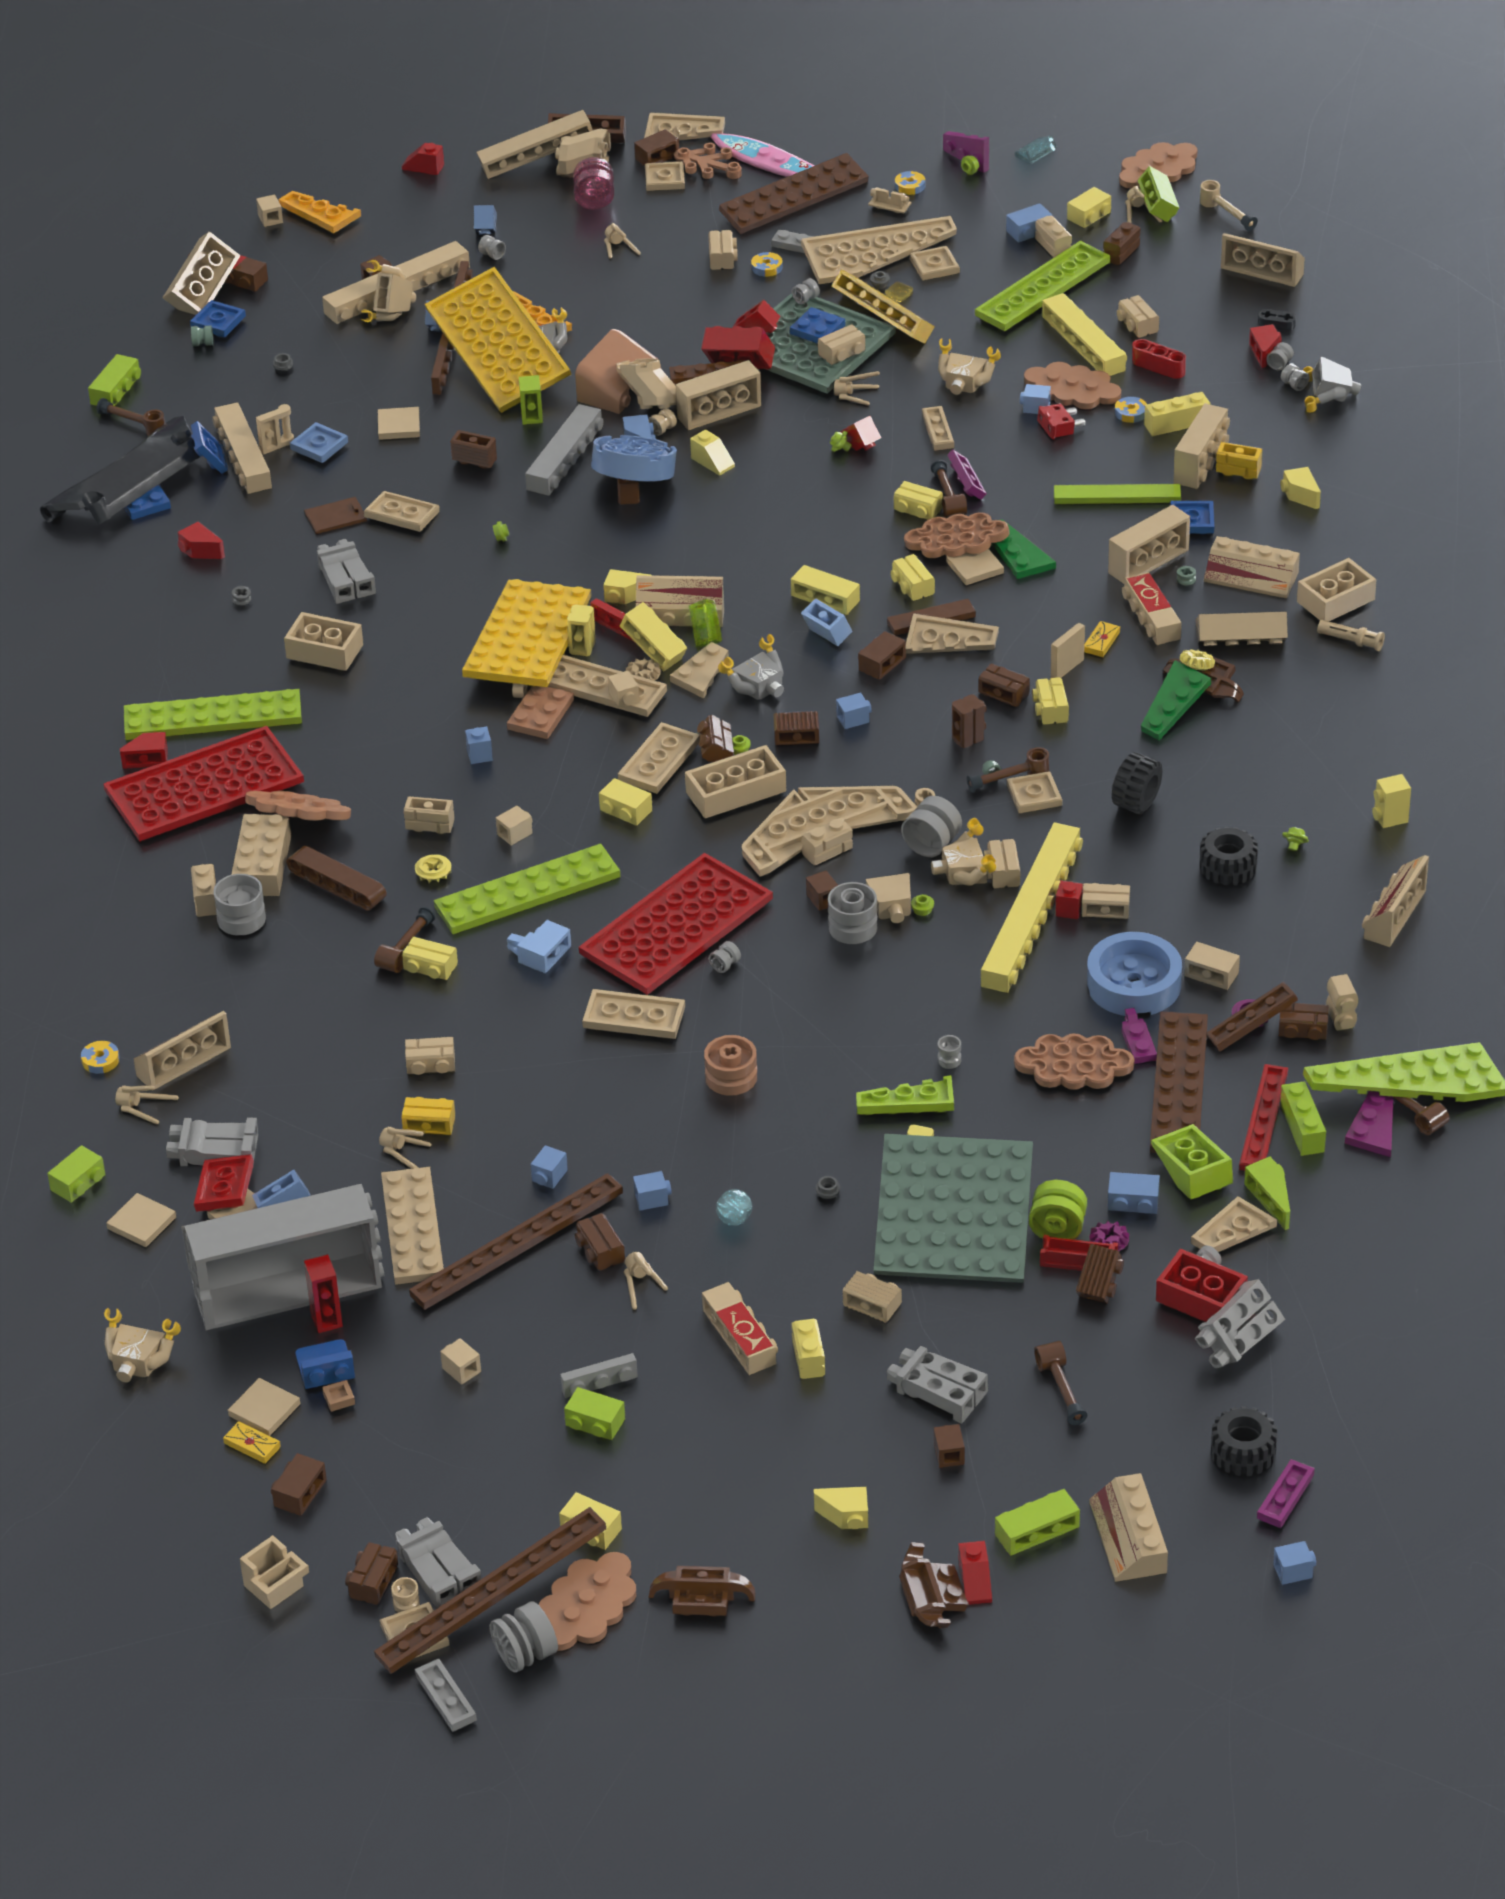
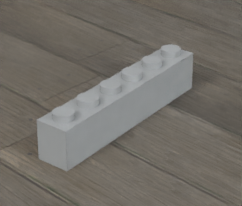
(563, 449)

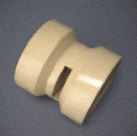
(663, 421)
(405, 1594)

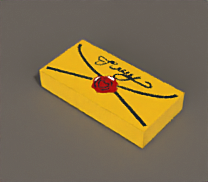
(1101, 639)
(251, 1442)

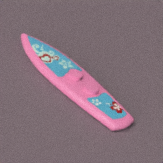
(761, 154)

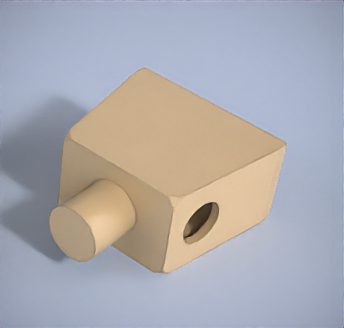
(892, 896)

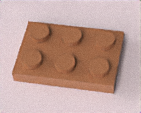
(540, 711)

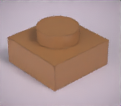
(338, 1395)

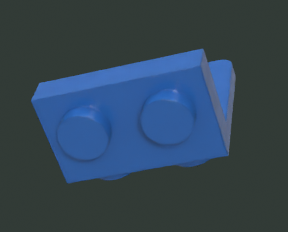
(325, 1363)

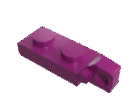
(1138, 1038)

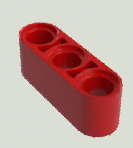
(1158, 358)

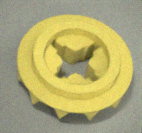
(1197, 659)
(433, 862)

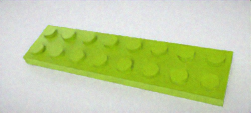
(1044, 282)
(213, 713)
(526, 888)

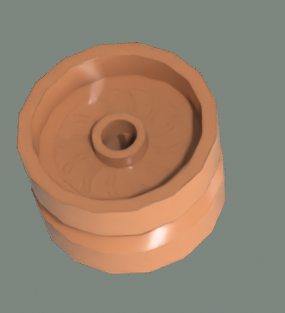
(730, 1065)

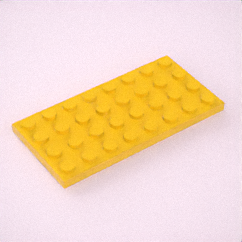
(496, 337)
(525, 633)

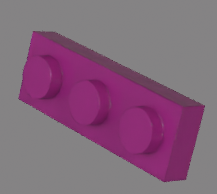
(966, 475)
(1285, 1493)

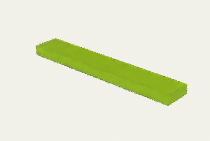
(1116, 493)

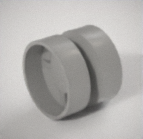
(931, 826)
(239, 904)
(852, 913)

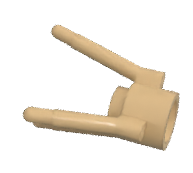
(1135, 199)
(615, 236)
(843, 387)
(129, 1097)
(394, 1139)
(639, 1268)

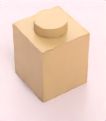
(269, 210)
(623, 689)
(514, 825)
(460, 1361)

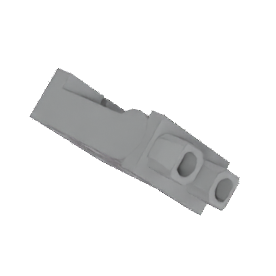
(345, 571)
(211, 1140)
(1239, 1324)
(939, 1381)
(435, 1561)

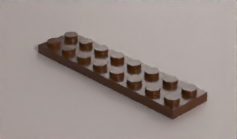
(793, 193)
(1179, 1073)

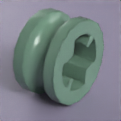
(1186, 575)

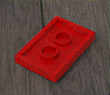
(223, 1183)

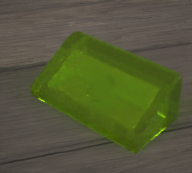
(705, 622)

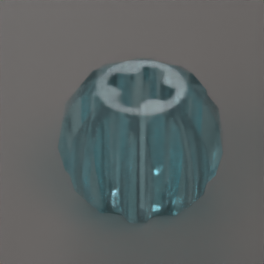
(734, 1207)

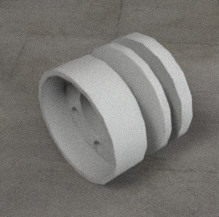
(523, 1636)

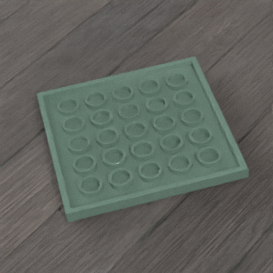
(799, 357)
(953, 1208)

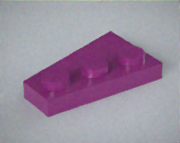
(961, 145)
(1373, 1125)

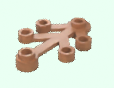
(684, 155)

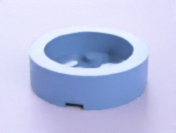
(633, 458)
(1130, 957)

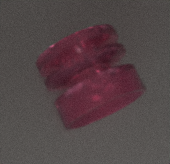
(593, 183)

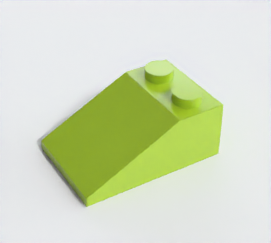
(1194, 1161)

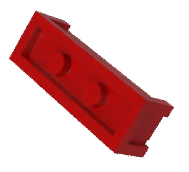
(1067, 1252)

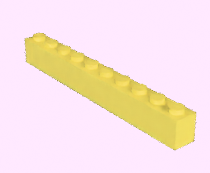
(1031, 908)

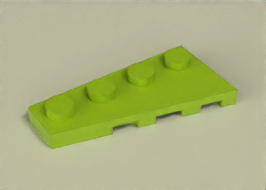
(921, 1098)

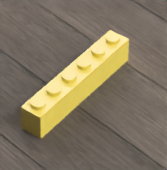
(1083, 334)

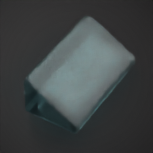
(1036, 149)

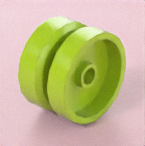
(1058, 1210)

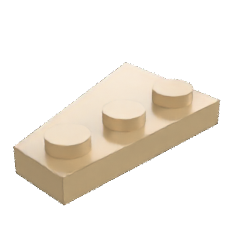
(700, 670)
(1233, 1225)

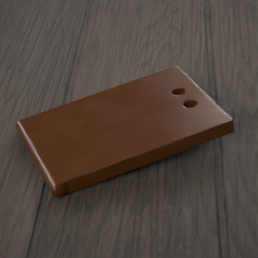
(335, 515)

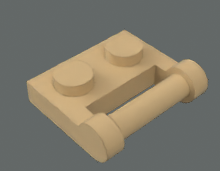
(269, 429)

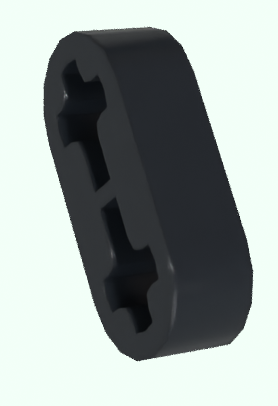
(1280, 319)

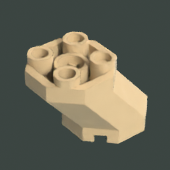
(581, 147)
(648, 382)

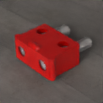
(1057, 420)

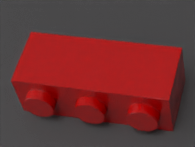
(323, 1293)

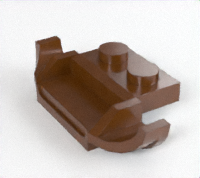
(1220, 676)
(930, 1587)
(702, 1589)

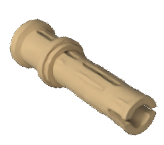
(1359, 636)

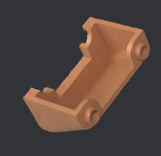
(597, 374)

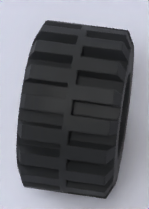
(1137, 783)
(1228, 855)
(1240, 1426)

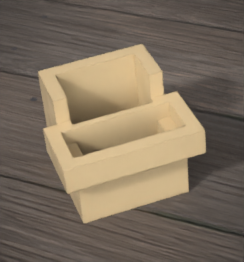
(272, 1572)

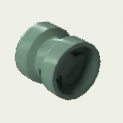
(202, 335)

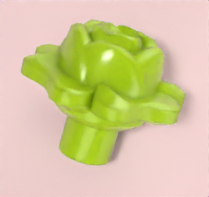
(839, 441)
(1295, 837)

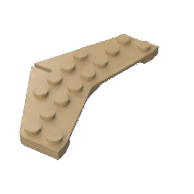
(782, 831)

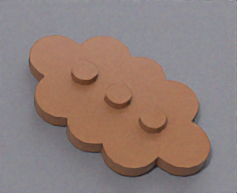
(1162, 156)
(1075, 385)
(956, 535)
(297, 805)
(1074, 1061)
(589, 1599)

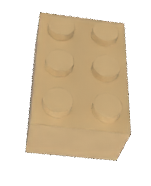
(1336, 590)
(323, 641)

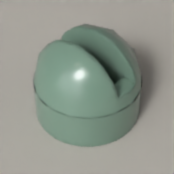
(990, 766)

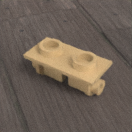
(897, 202)

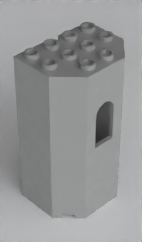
(256, 1258)

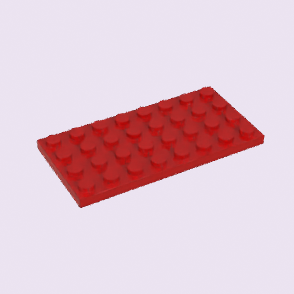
(202, 782)
(675, 923)

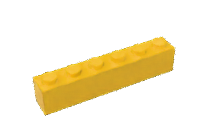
(883, 306)

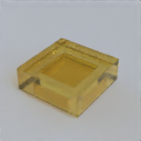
(899, 291)

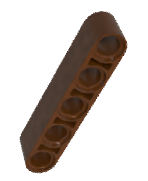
(336, 878)

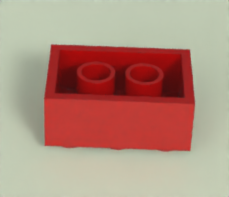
(737, 344)
(1197, 1285)

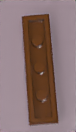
(955, 610)
(1251, 1016)

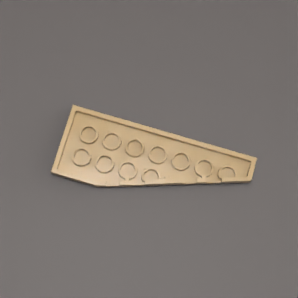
(872, 248)

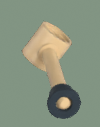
(1211, 197)

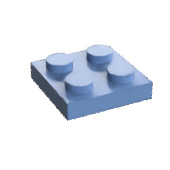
(319, 442)

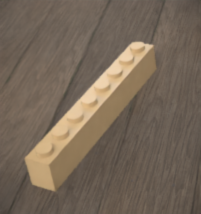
(420, 271)

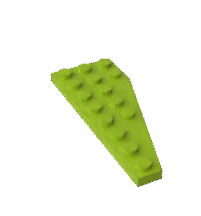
(1439, 1072)

